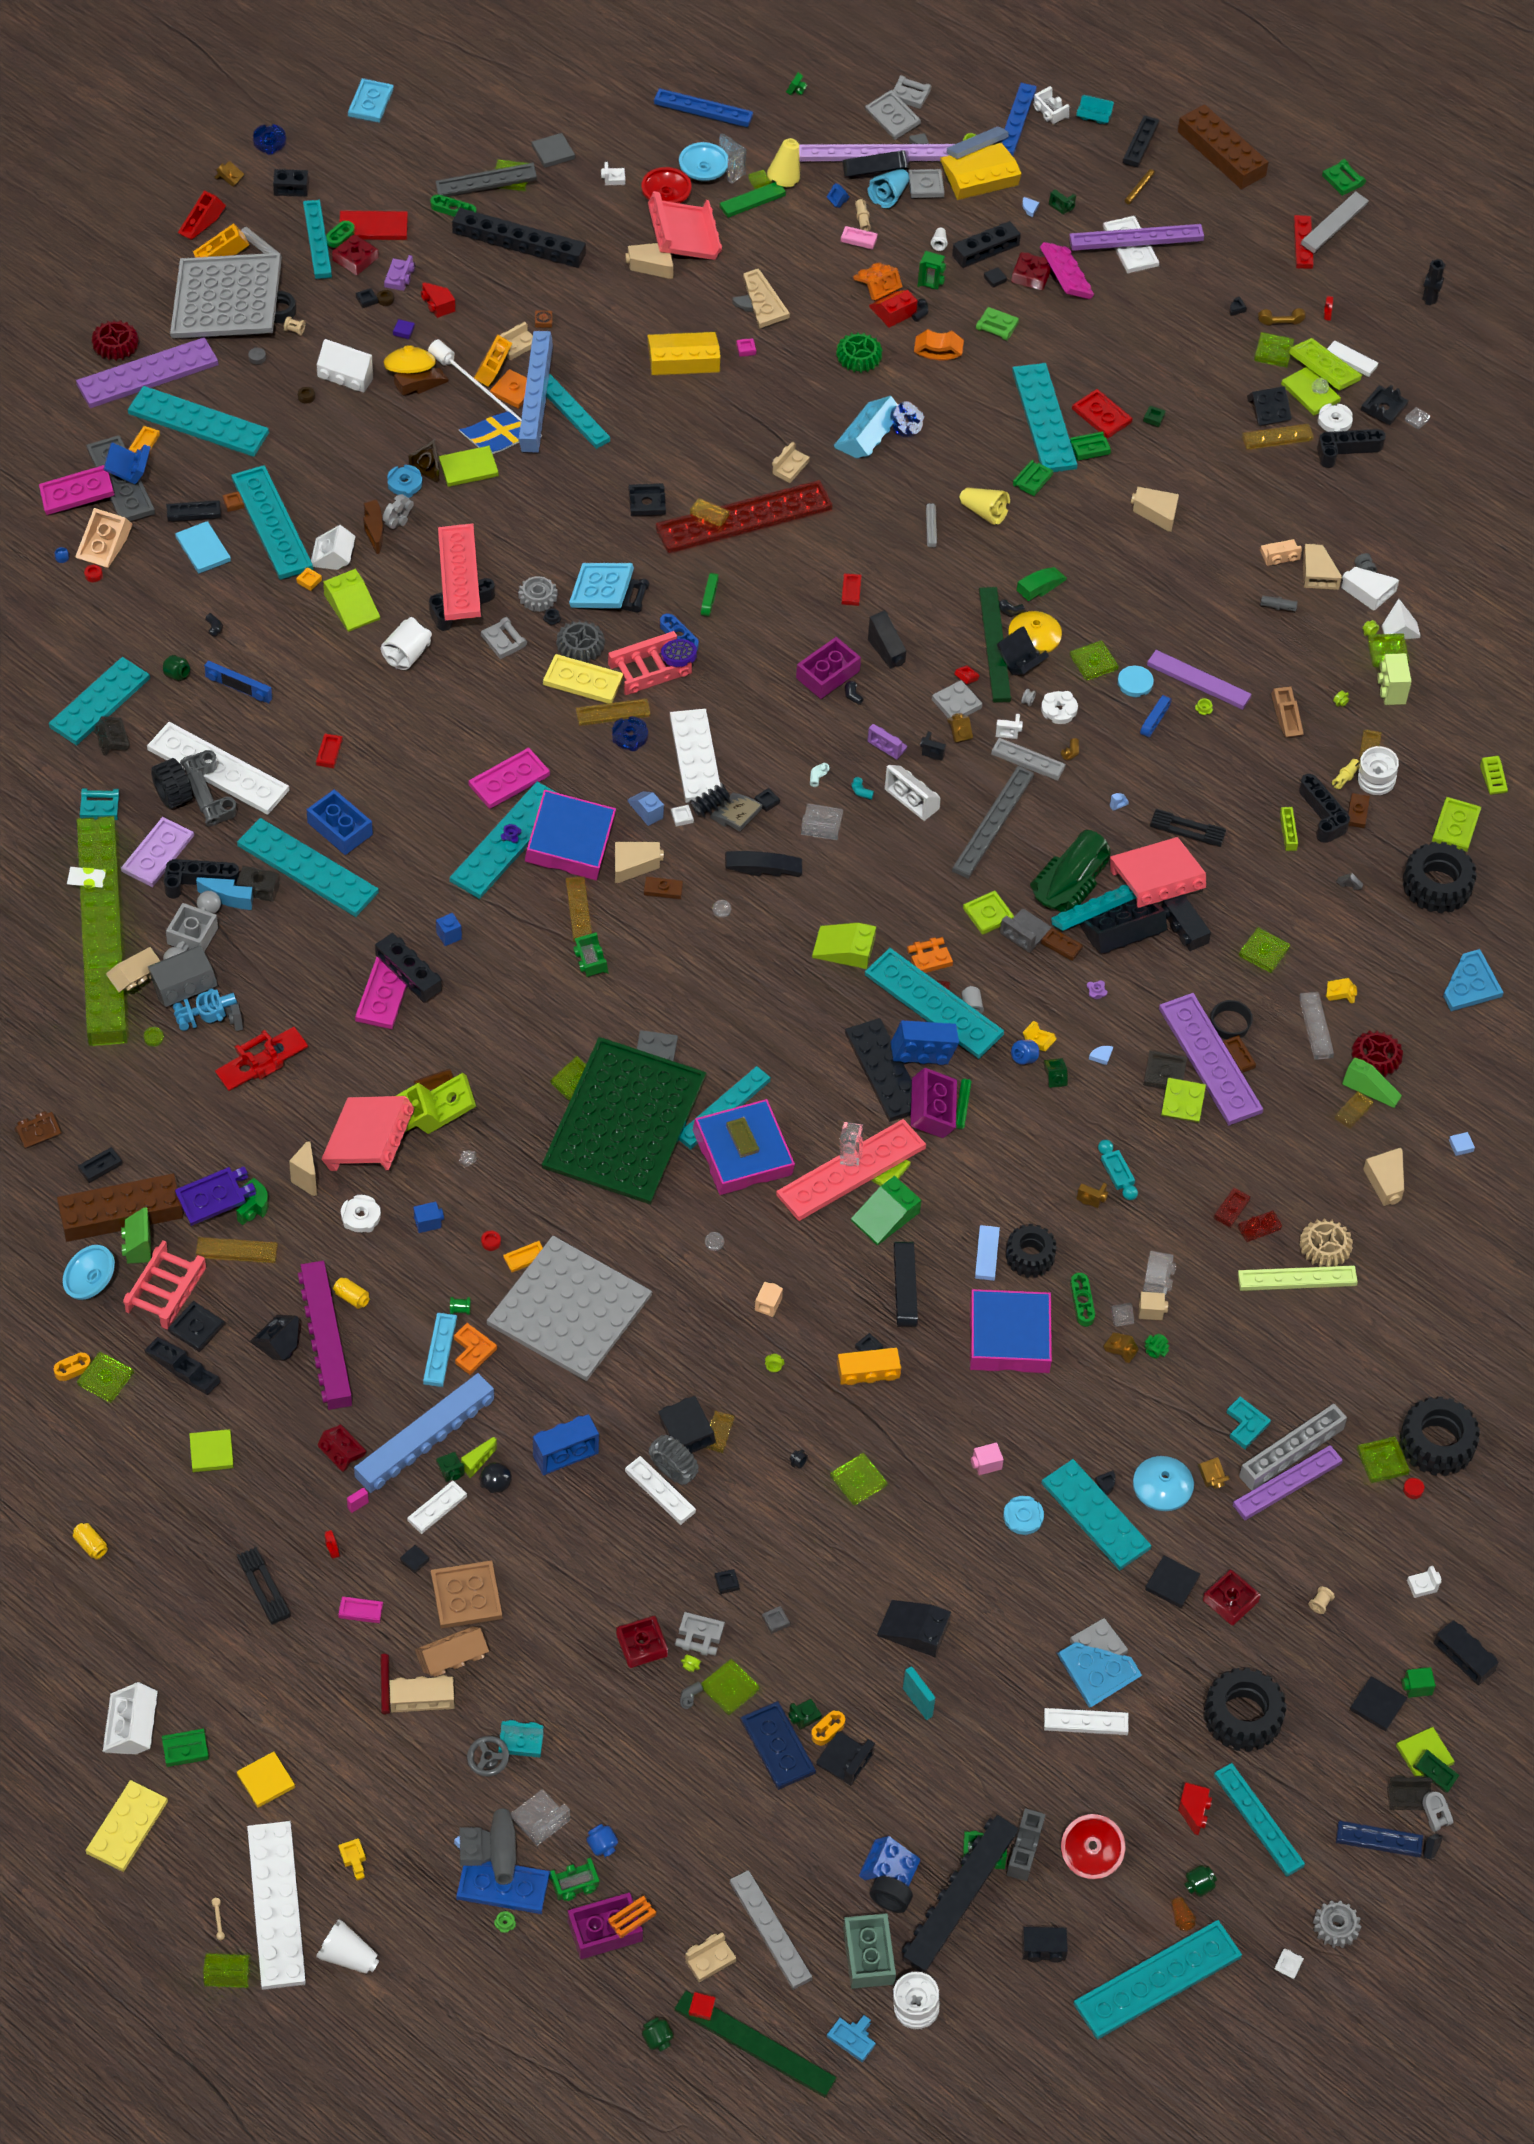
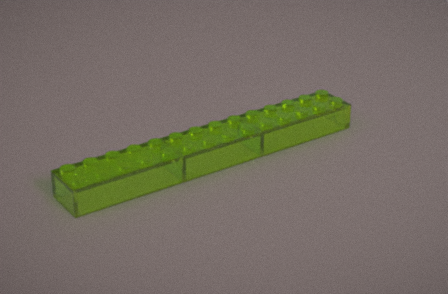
(101, 931)

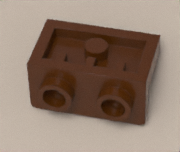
(38, 1129)

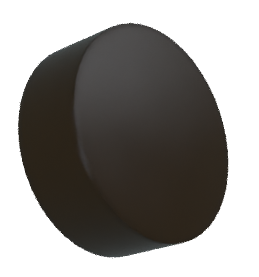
(385, 297)
(306, 395)

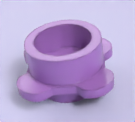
(1093, 992)

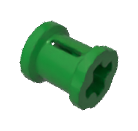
(460, 1305)

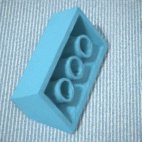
(867, 428)

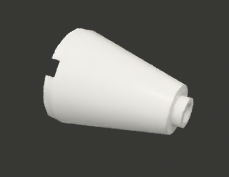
(347, 1950)

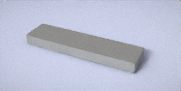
(1028, 759)

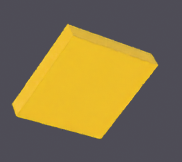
(265, 1779)

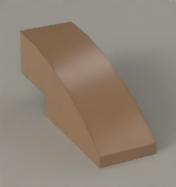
(1287, 712)

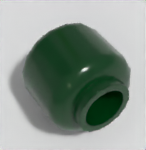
(176, 667)
(1200, 1880)
(657, 2034)

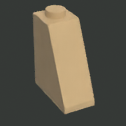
(649, 260)
(1156, 506)
(1319, 568)
(636, 859)
(1386, 1175)

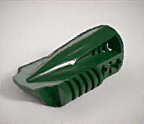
(1072, 877)

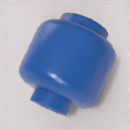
(1025, 1051)
(602, 1840)

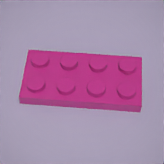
(1067, 270)
(76, 490)
(509, 778)
(381, 997)

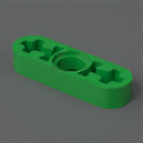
(446, 202)
(709, 595)
(1080, 1307)

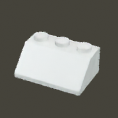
(345, 366)
(911, 792)
(130, 1720)

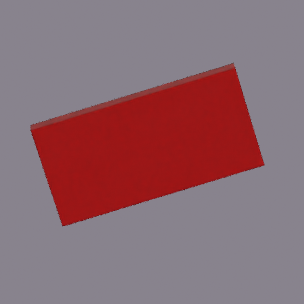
(378, 224)

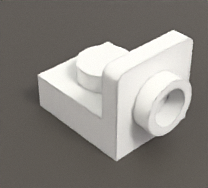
(613, 176)
(1009, 729)
(1425, 1582)

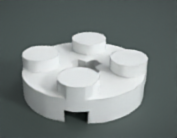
(1329, 424)
(1063, 699)
(360, 1223)

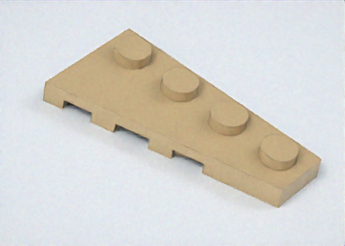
(765, 302)

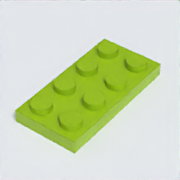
(1325, 364)

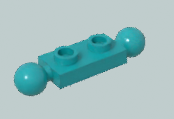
(1118, 1170)

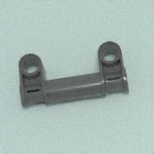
(201, 790)

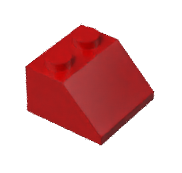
(895, 307)

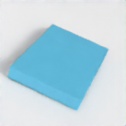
(370, 100)
(203, 547)

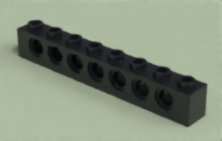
(519, 237)

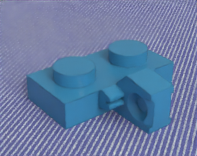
(853, 2037)

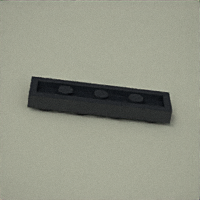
(1140, 141)

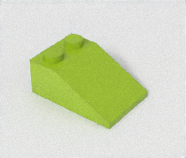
(351, 600)
(845, 944)

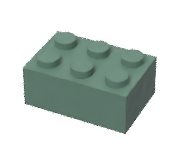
(869, 1951)

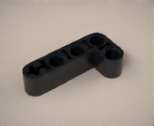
(876, 163)
(1348, 442)
(436, 603)
(1334, 817)
(186, 872)

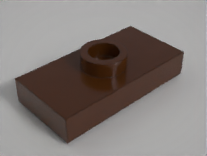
(1358, 810)
(663, 887)
(1061, 944)
(1240, 1054)
(435, 1080)

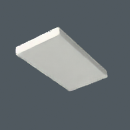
(1132, 257)

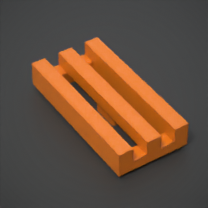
(646, 1906)

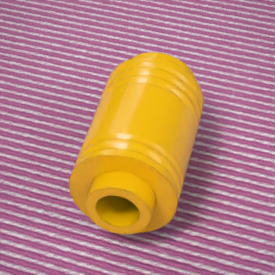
(351, 1293)
(90, 1540)

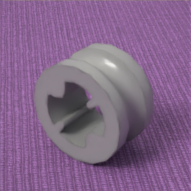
(1028, 697)

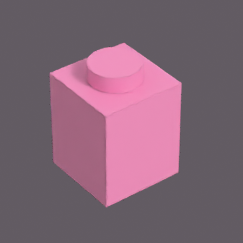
(987, 1459)

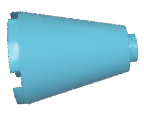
(888, 187)

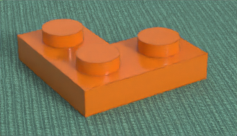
(477, 1348)

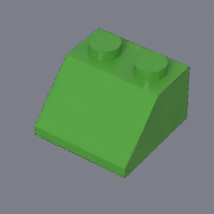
(137, 1237)

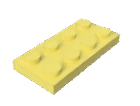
(583, 679)
(126, 1826)

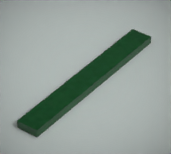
(993, 634)
(761, 2048)

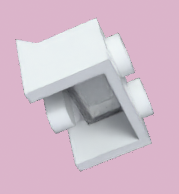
(1050, 107)

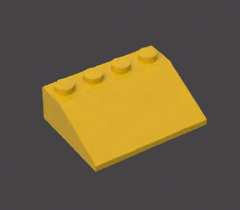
(981, 171)
(684, 353)

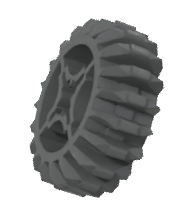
(580, 641)
(673, 1459)

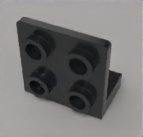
(1271, 405)
(1020, 652)
(845, 1757)

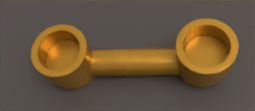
(1266, 318)

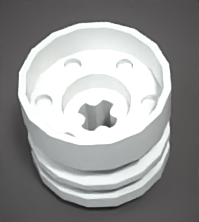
(1378, 770)
(918, 1989)

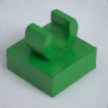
(797, 85)

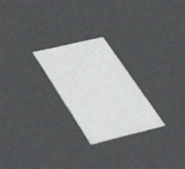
(77, 876)

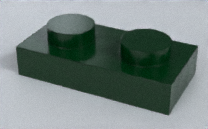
(1434, 1768)

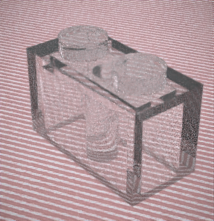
(851, 1144)
(1158, 1273)

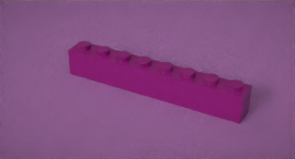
(326, 1335)

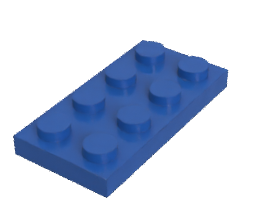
(524, 1892)

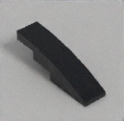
(763, 862)
(182, 1366)

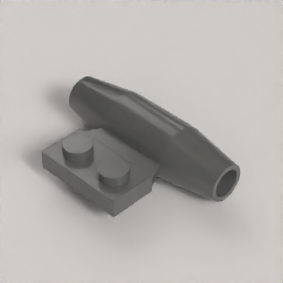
(495, 1846)

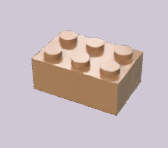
(452, 1651)

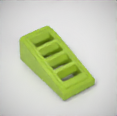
(1493, 764)
(476, 1458)

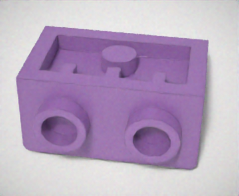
(399, 274)
(886, 742)

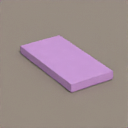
(154, 852)

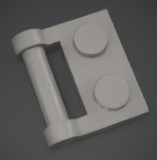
(911, 96)
(498, 640)

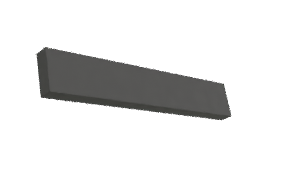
(486, 180)

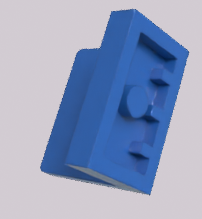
(126, 463)
(891, 1860)

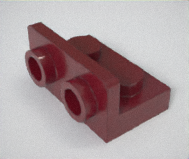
(340, 1447)

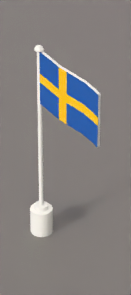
(496, 431)

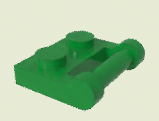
(1340, 180)

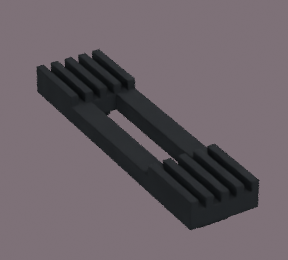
(1162, 820)
(252, 1561)

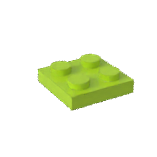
(1183, 1100)

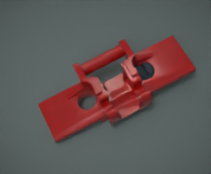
(265, 1062)

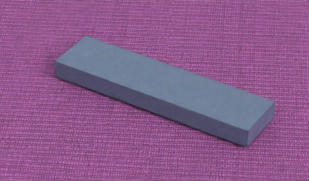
(977, 142)

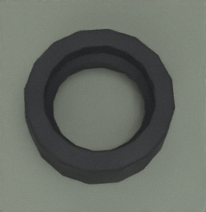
(287, 298)
(891, 1894)

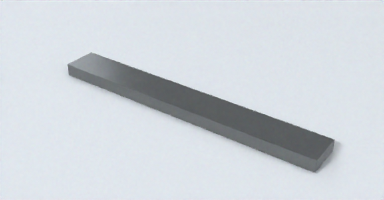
(993, 822)

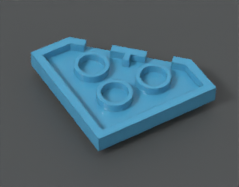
(1472, 982)
(1097, 1671)

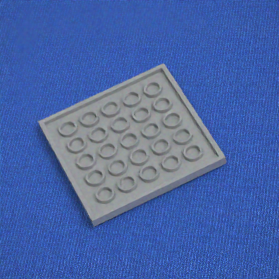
(226, 295)
(569, 1308)

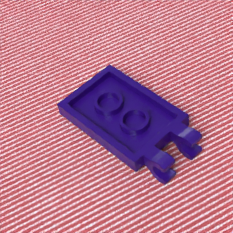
(214, 1194)

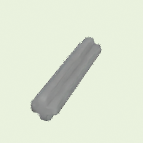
(257, 241)
(931, 525)

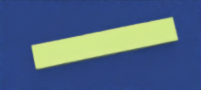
(1297, 1278)

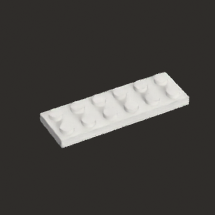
(694, 752)

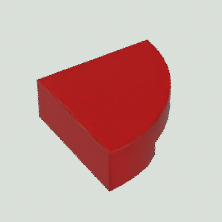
(1328, 308)
(331, 1544)

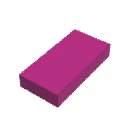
(360, 1610)

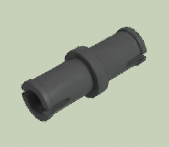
(1279, 603)

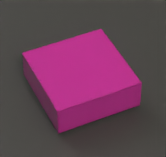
(746, 347)
(357, 1500)

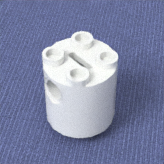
(406, 644)

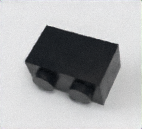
(1044, 1944)

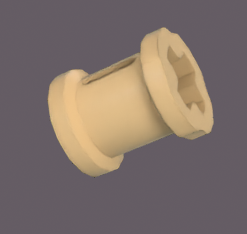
(294, 325)
(1321, 1600)

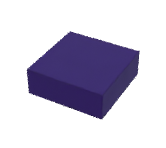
(403, 329)

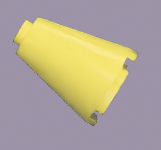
(786, 164)
(986, 503)

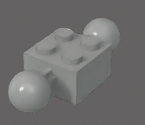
(193, 925)

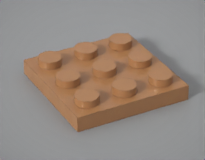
(466, 1594)

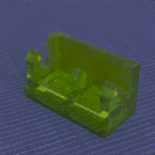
(226, 1970)

